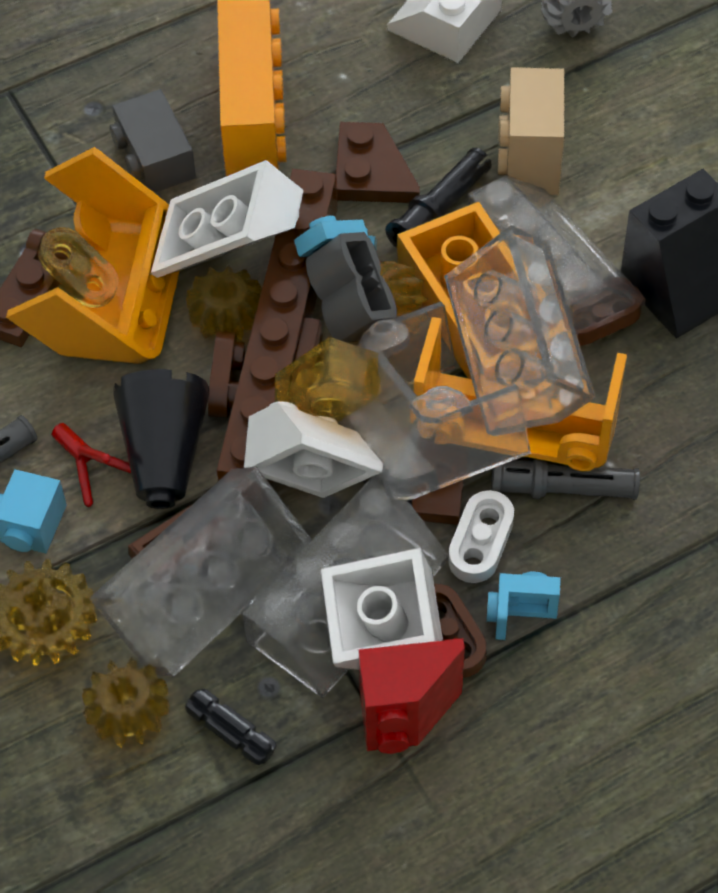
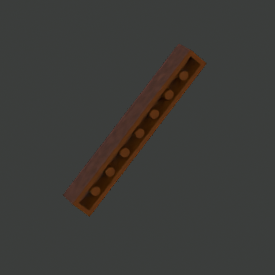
(279, 316)

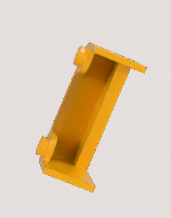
(125, 227)
(576, 441)

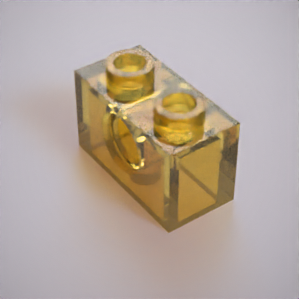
(330, 379)

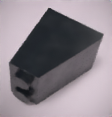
(675, 253)

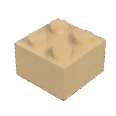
(533, 127)

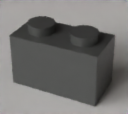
(153, 141)

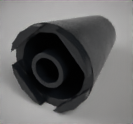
(160, 431)

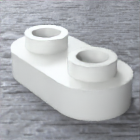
(481, 540)

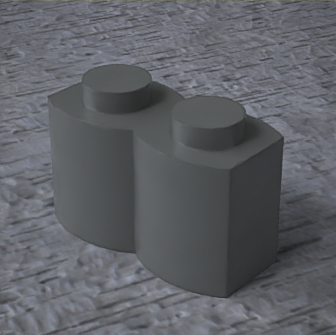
(350, 286)

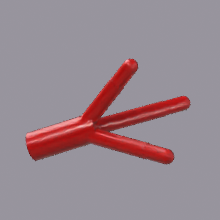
(84, 453)

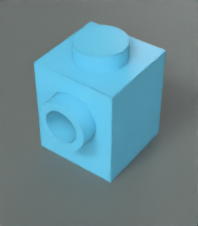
(30, 511)

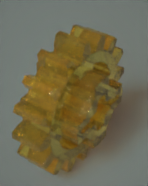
(57, 622)

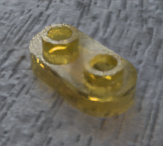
(81, 267)

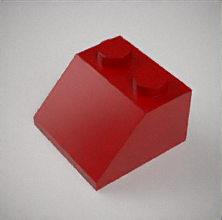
(407, 691)

